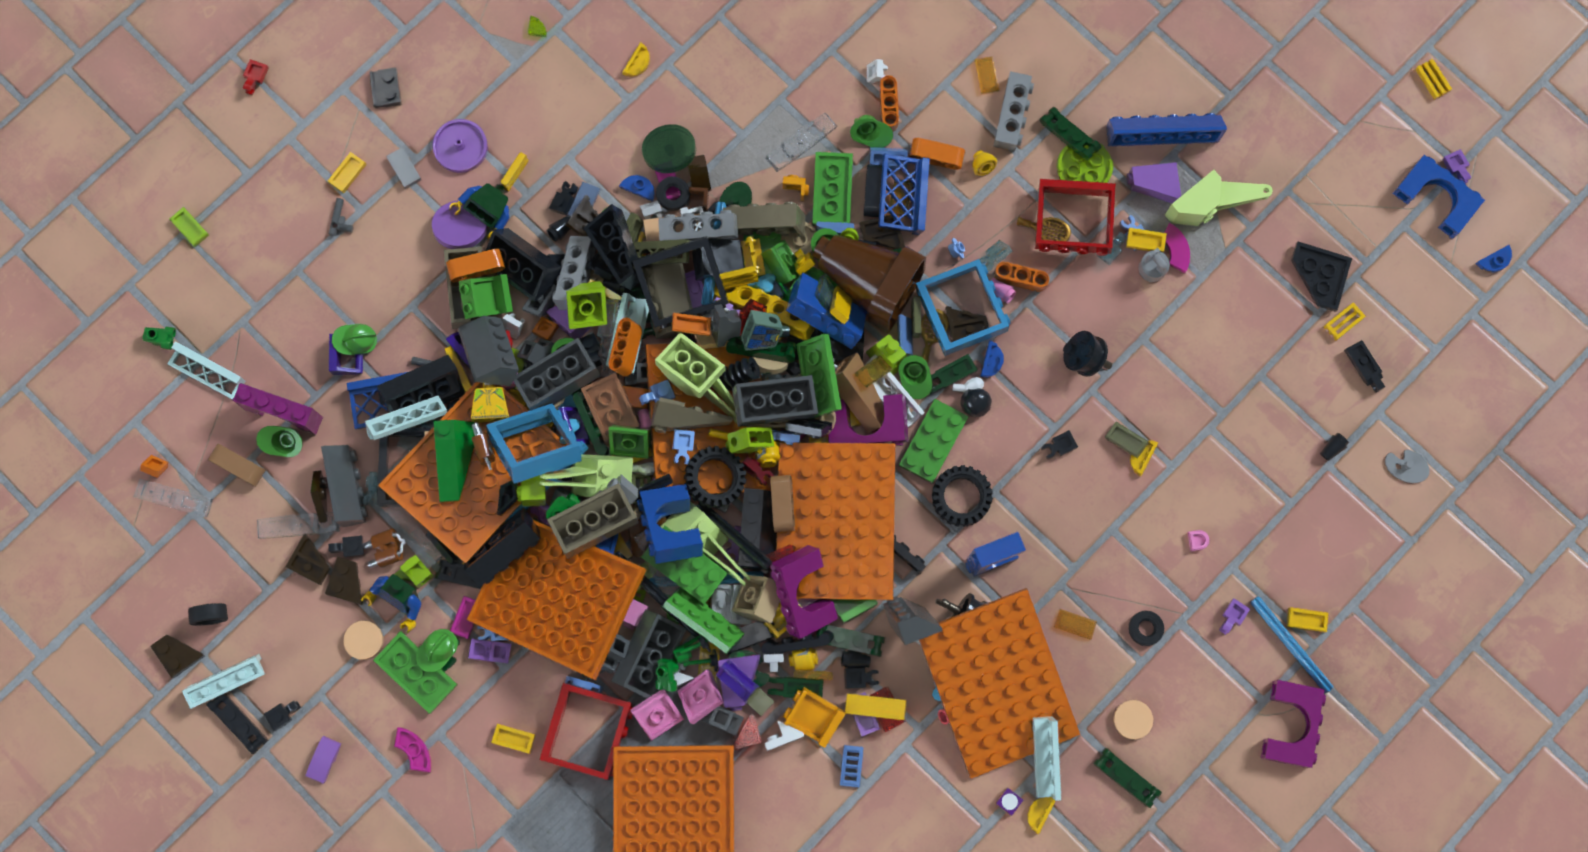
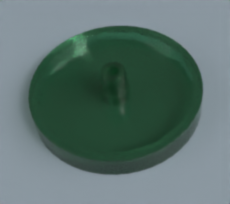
(669, 148)

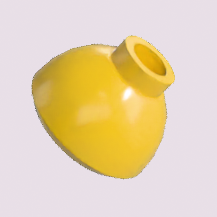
(983, 163)

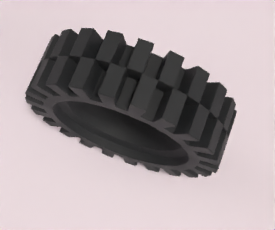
(976, 478)
(699, 493)

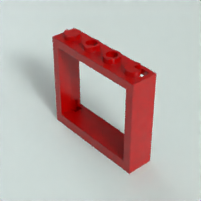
(1076, 188)
(556, 721)

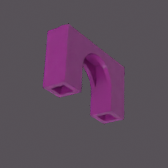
(262, 402)
(892, 430)
(787, 575)
(1309, 702)

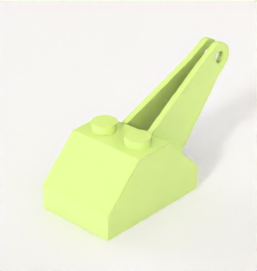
(1212, 195)
(695, 372)
(591, 474)
(711, 536)

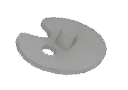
(1413, 467)

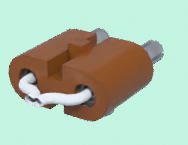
(482, 446)
(386, 548)

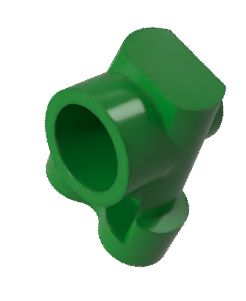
(162, 336)
(665, 673)

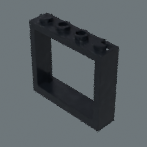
(670, 252)
(384, 459)

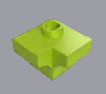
(415, 571)

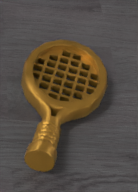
(1027, 223)
(926, 350)

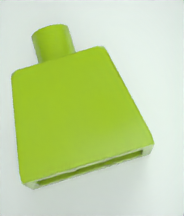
(889, 351)
(740, 440)

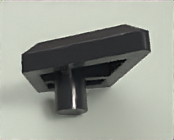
(507, 497)

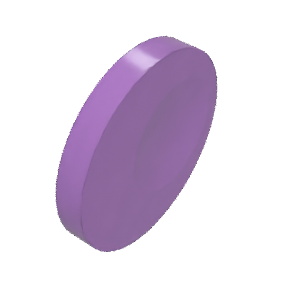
(460, 145)
(457, 230)

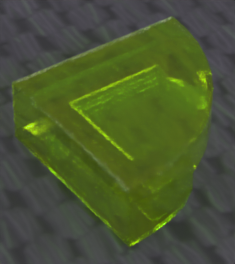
(536, 27)

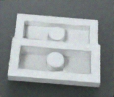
(723, 601)

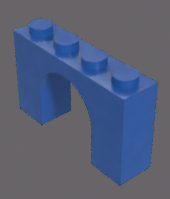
(1464, 200)
(807, 308)
(664, 544)
(995, 554)

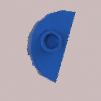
(640, 186)
(1496, 261)
(993, 360)

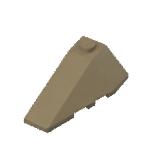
(673, 415)

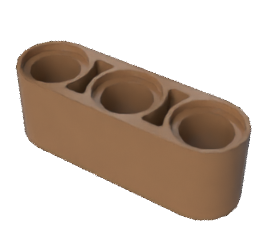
(236, 465)
(782, 503)

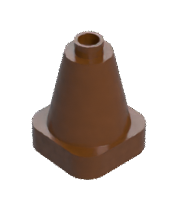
(872, 275)

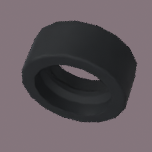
(207, 614)

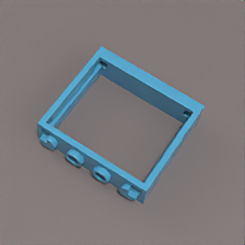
(946, 346)
(541, 463)

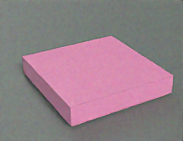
(700, 696)
(657, 714)

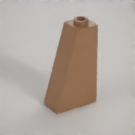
(861, 400)

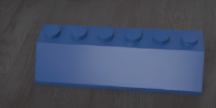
(1165, 130)

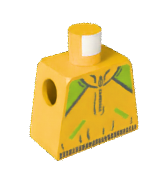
(489, 404)

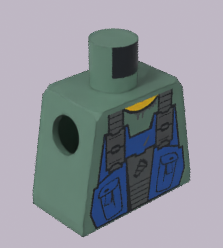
(762, 330)

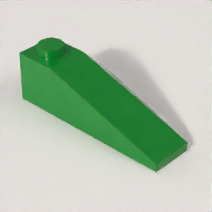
(453, 456)

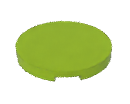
(1075, 168)

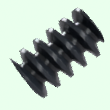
(740, 373)

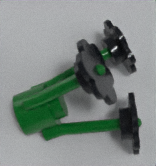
(683, 653)

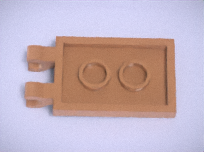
(609, 404)

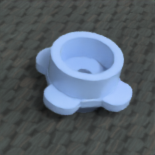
(956, 249)

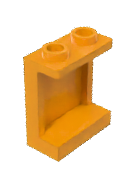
(813, 716)

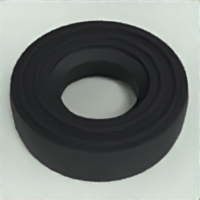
(667, 183)
(1157, 624)

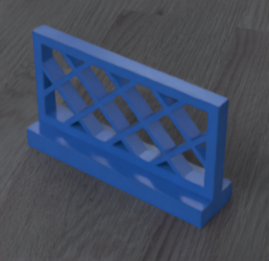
(919, 191)
(364, 387)

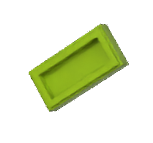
(189, 227)

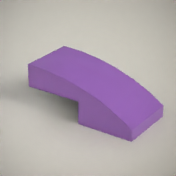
(489, 651)
(322, 759)

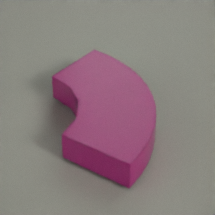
(1178, 248)
(414, 748)

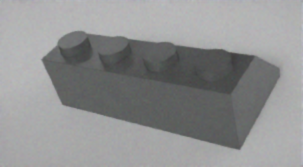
(489, 351)
(344, 485)
(910, 620)

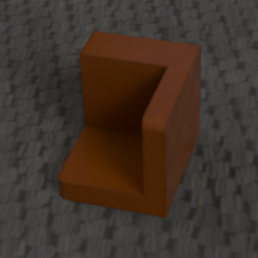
(698, 198)

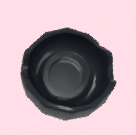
(976, 402)

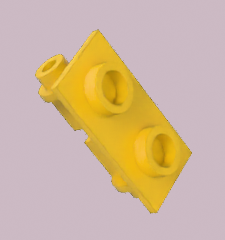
(752, 254)

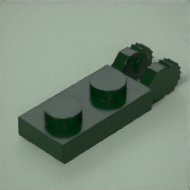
(953, 373)
(792, 685)

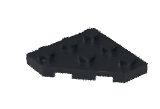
(1322, 273)

